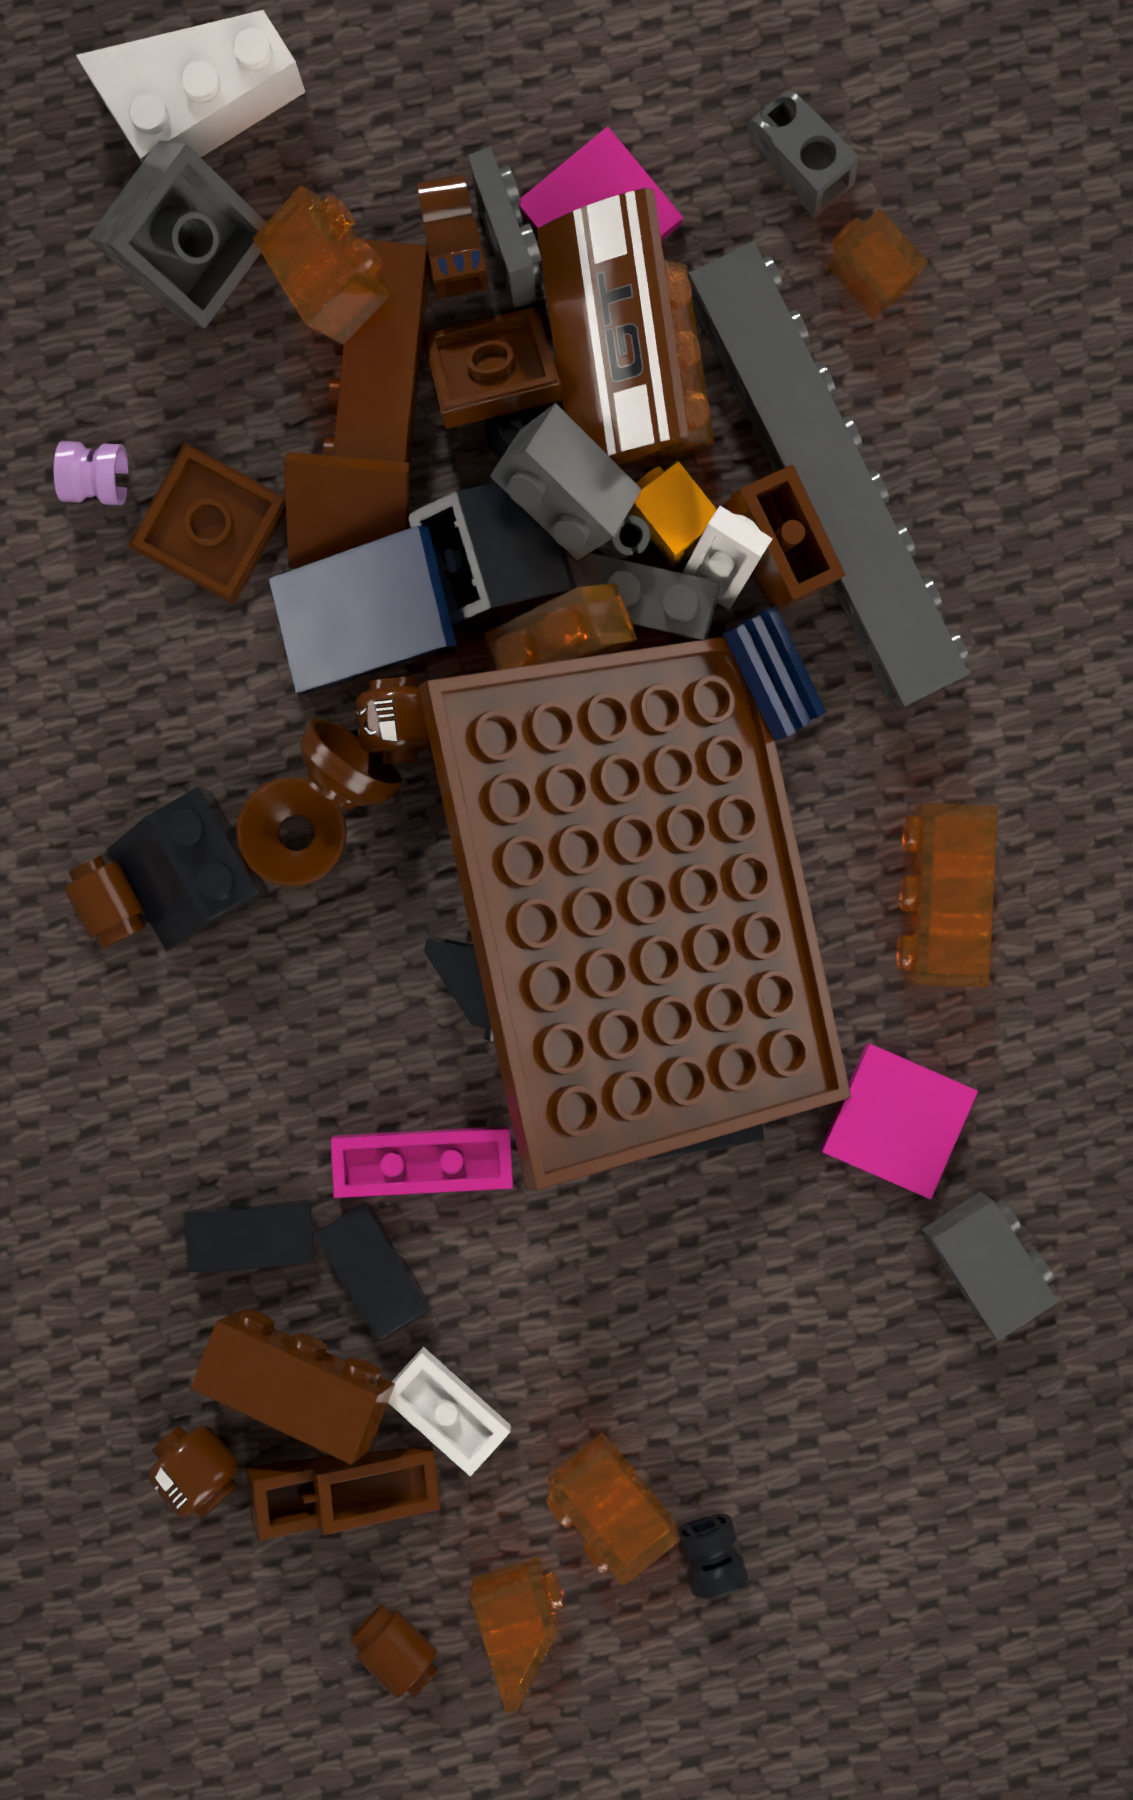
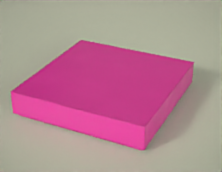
(591, 175)
(898, 1120)

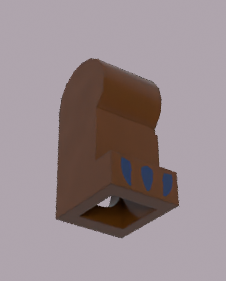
(452, 237)

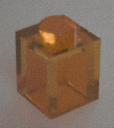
(875, 263)

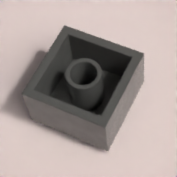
(180, 233)

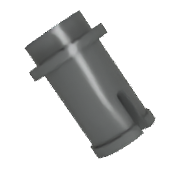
(636, 539)

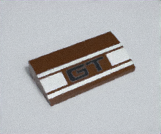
(614, 325)

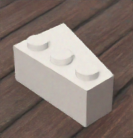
(195, 82)

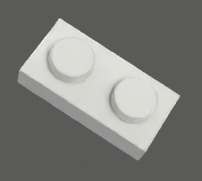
(728, 553)
(447, 1411)

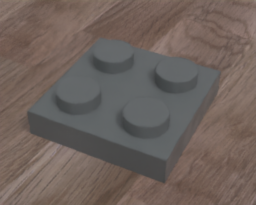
(510, 240)

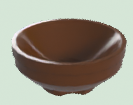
(343, 769)
(260, 836)

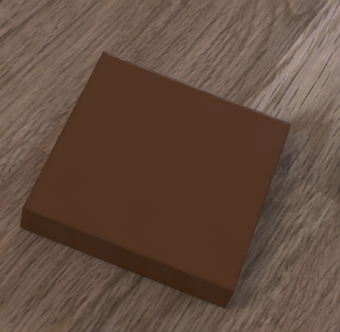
(492, 367)
(341, 503)
(209, 523)

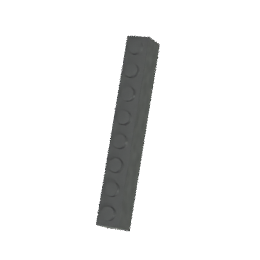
(800, 425)

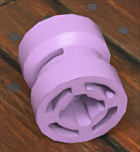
(89, 473)

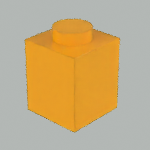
(673, 511)

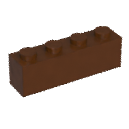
(382, 364)

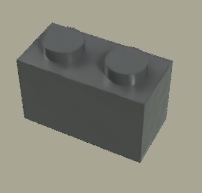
(566, 482)
(991, 1264)

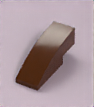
(341, 1495)

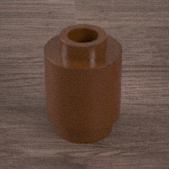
(104, 901)
(395, 1652)

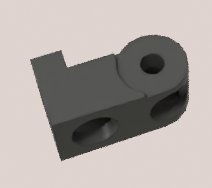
(804, 151)

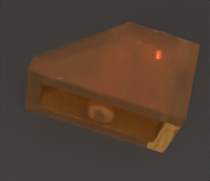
(517, 1623)

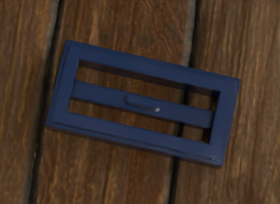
(781, 669)

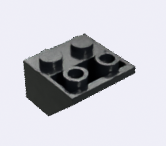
(492, 557)

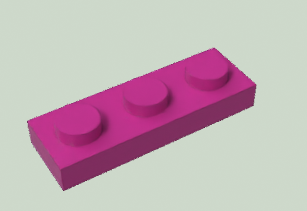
(422, 1162)

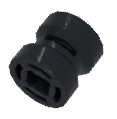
(711, 1555)

